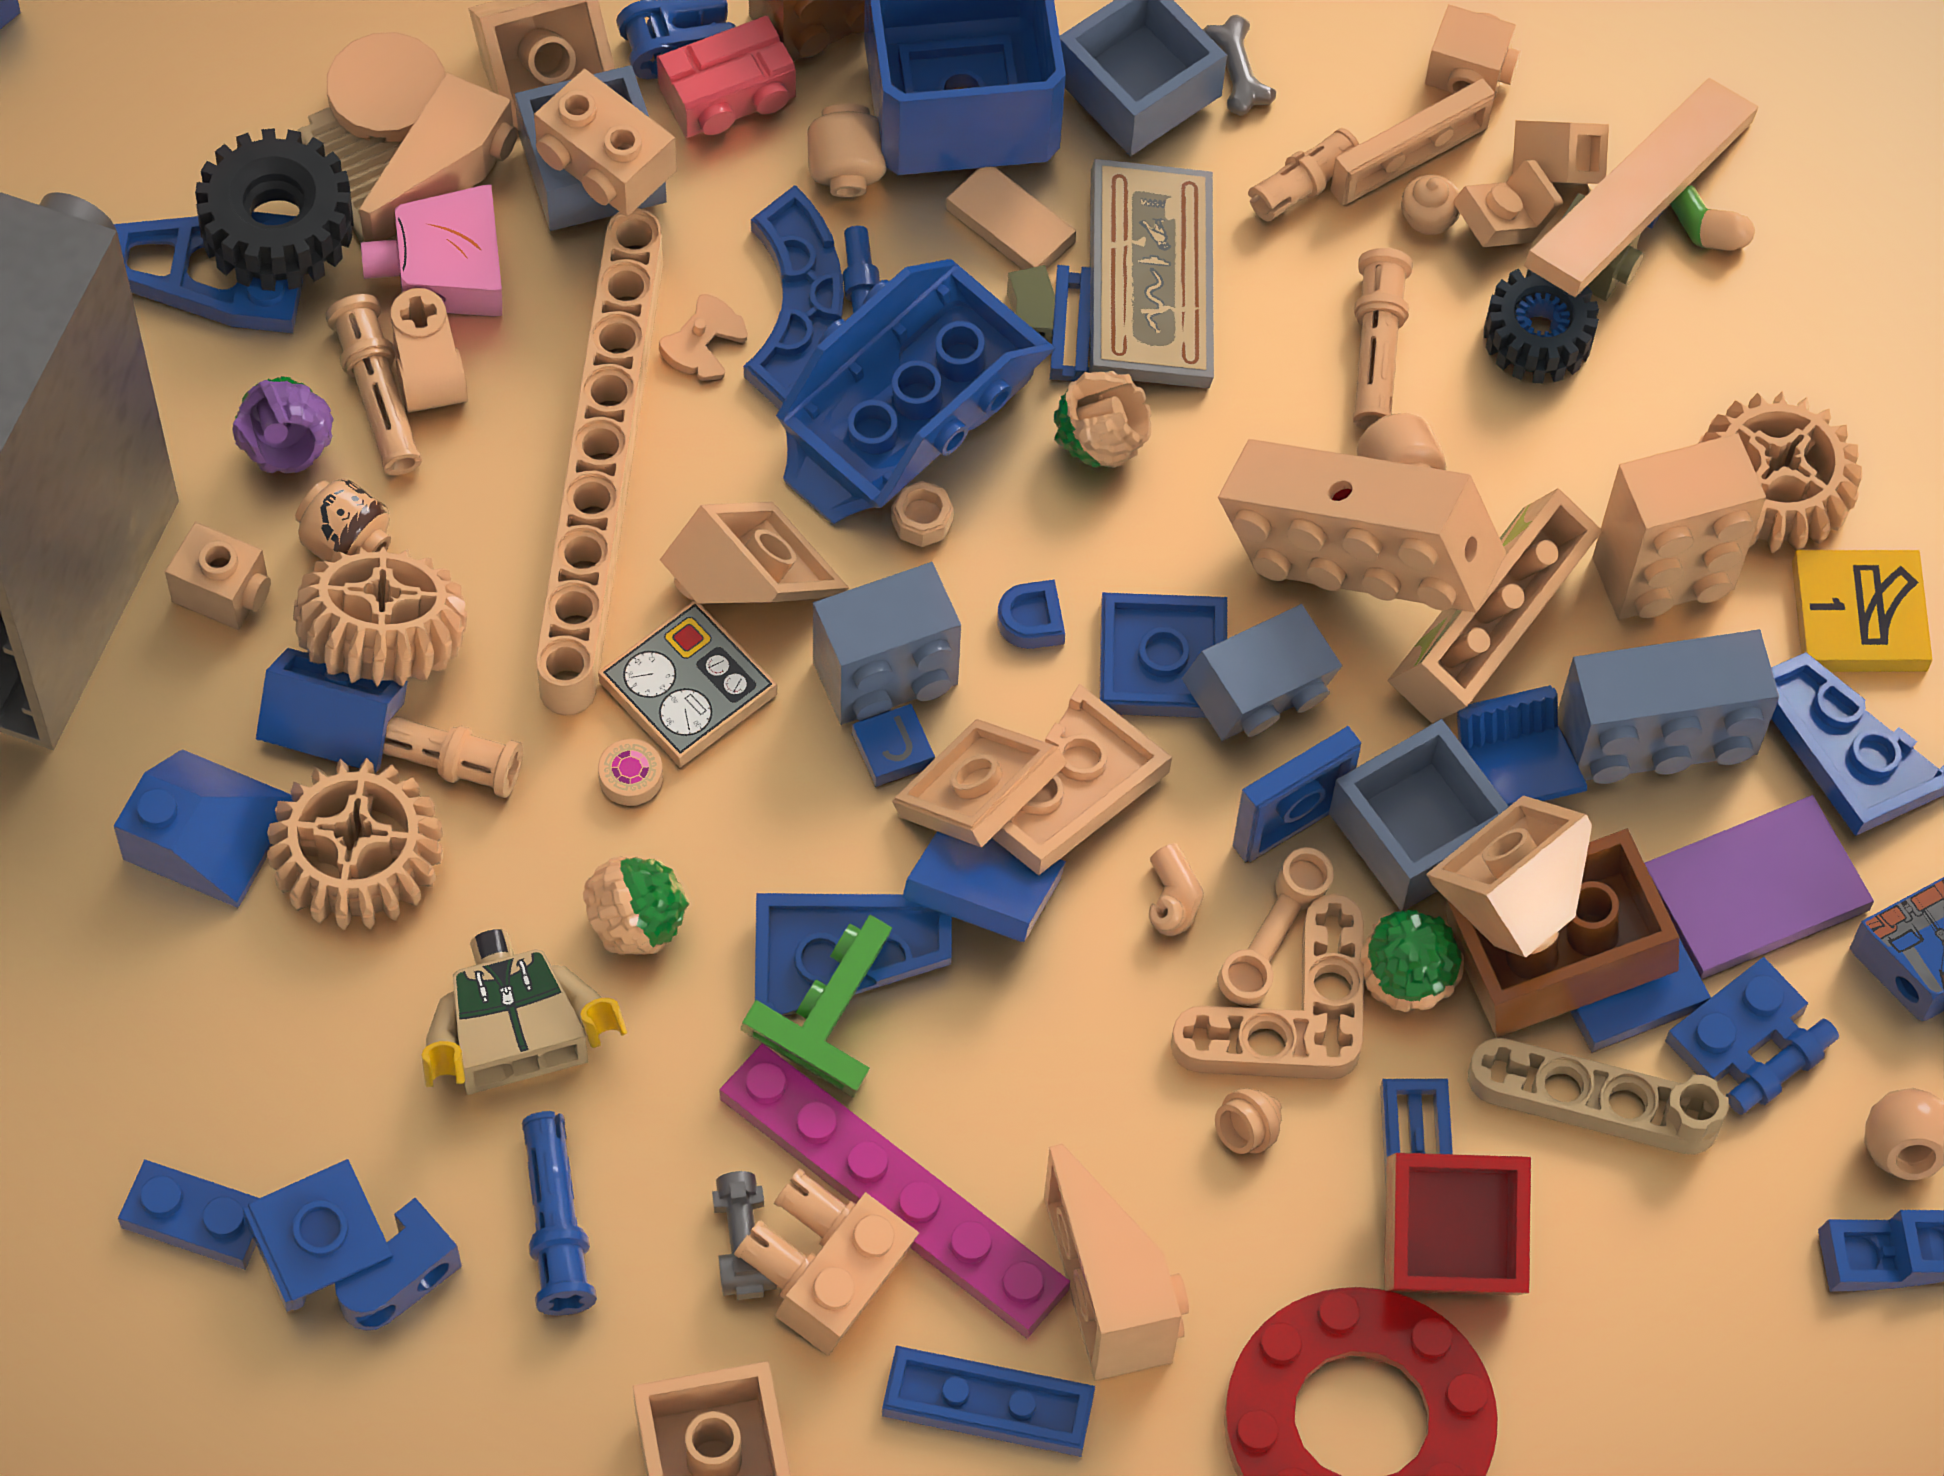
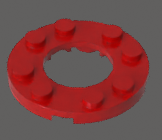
(1370, 1325)

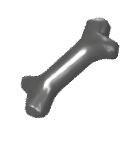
(1246, 87)

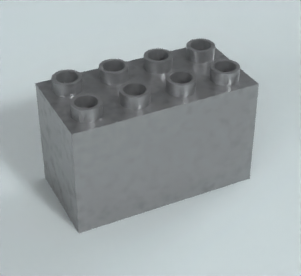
(78, 456)

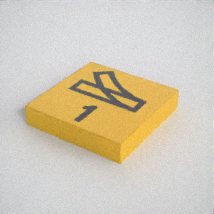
(1862, 610)

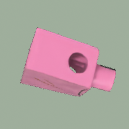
(444, 248)

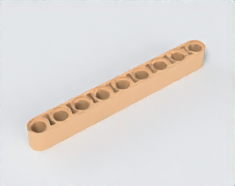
(595, 481)

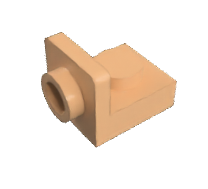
(1512, 209)

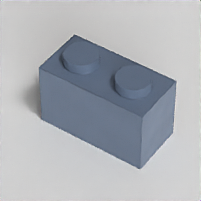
(1262, 674)

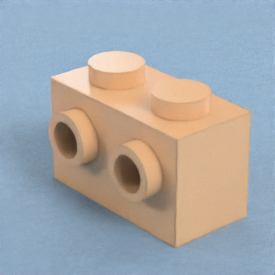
(604, 143)

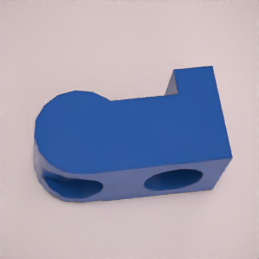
(419, 1263)

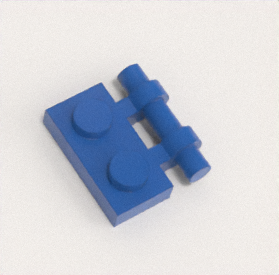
(1739, 1022)

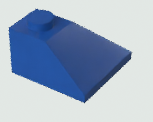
(199, 825)

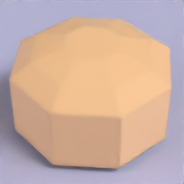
(922, 513)

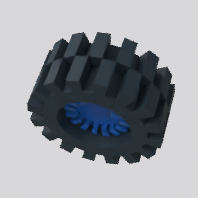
(1510, 334)

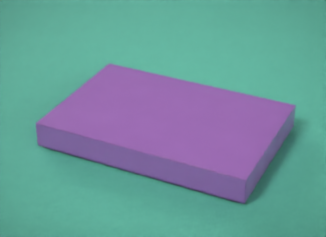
(1758, 886)

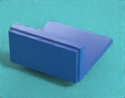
(1521, 745)
(316, 1233)

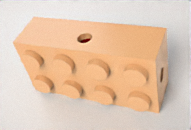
(1363, 525)

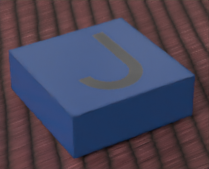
(893, 745)

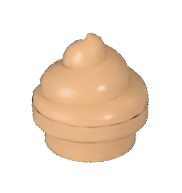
(1430, 204)
(1248, 1121)

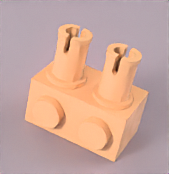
(832, 1288)

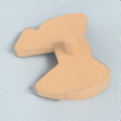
(688, 349)

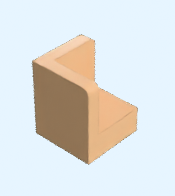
(1563, 149)

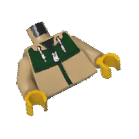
(513, 1018)

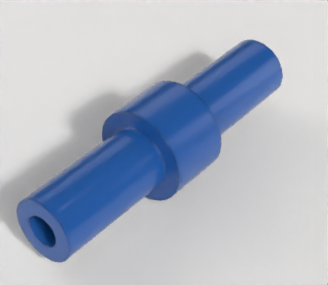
(860, 274)

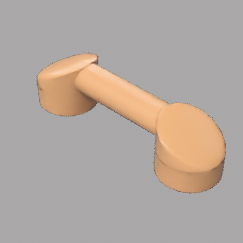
(1300, 881)

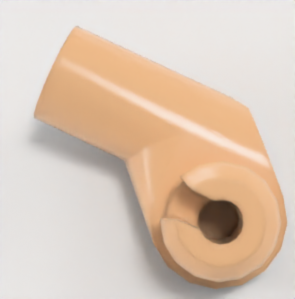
(1181, 893)

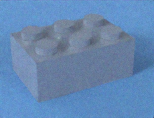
(1668, 705)

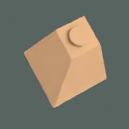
(539, 43)
(747, 557)
(1519, 875)

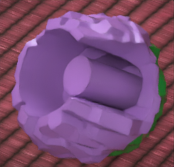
(282, 425)

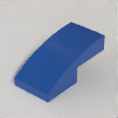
(1884, 1252)

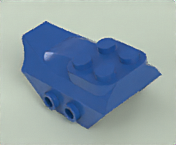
(901, 386)

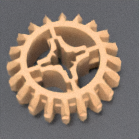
(1796, 500)
(380, 616)
(310, 831)

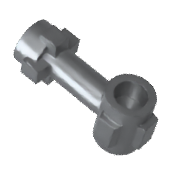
(738, 1196)

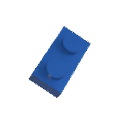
(189, 1214)

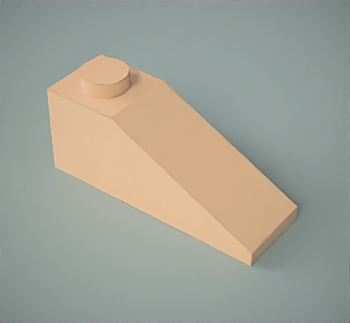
(444, 152)

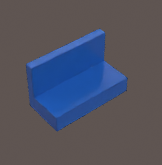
(326, 712)

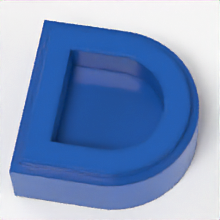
(1031, 615)

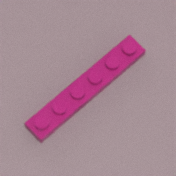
(860, 1160)

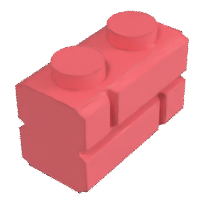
(727, 77)

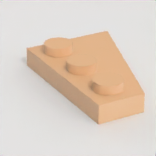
(1104, 773)

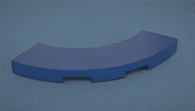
(810, 288)

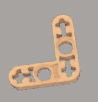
(1300, 1030)

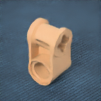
(426, 357)

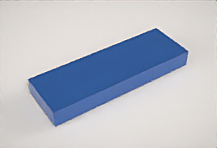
(988, 1401)

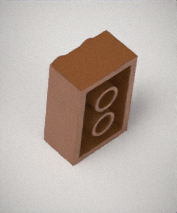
(1609, 947)

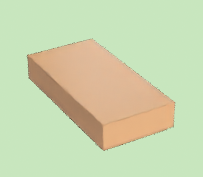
(1010, 219)

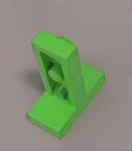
(822, 1011)

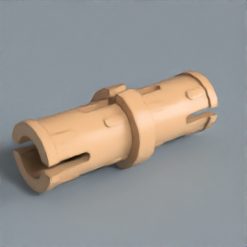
(1301, 176)

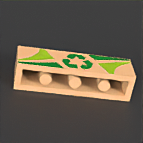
(1466, 646)

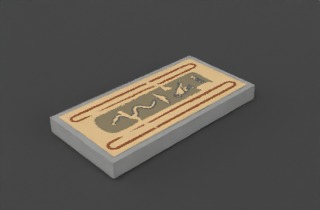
(1152, 273)

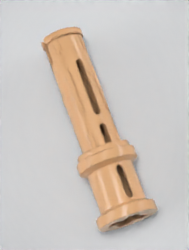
(1381, 314)
(370, 363)
(456, 754)

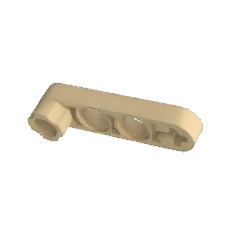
(1597, 1084)

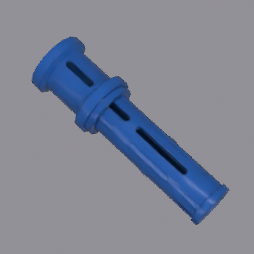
(558, 1239)

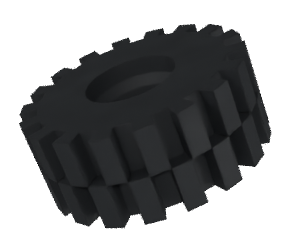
(266, 173)

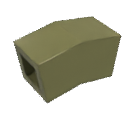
(1033, 299)

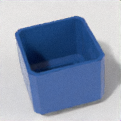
(994, 49)

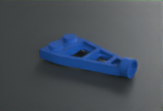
(235, 306)

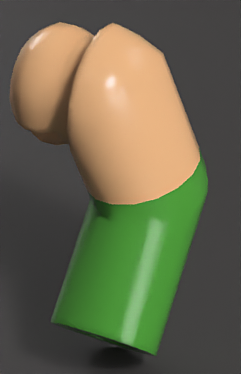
(1711, 226)

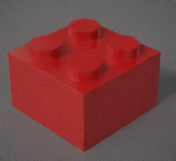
(1457, 1224)

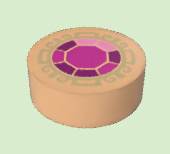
(630, 772)

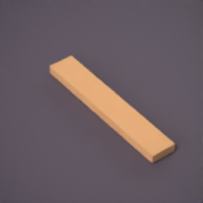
(1640, 187)

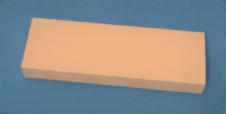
(1412, 142)

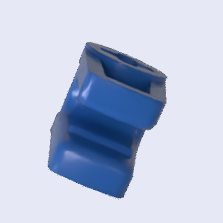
(668, 28)

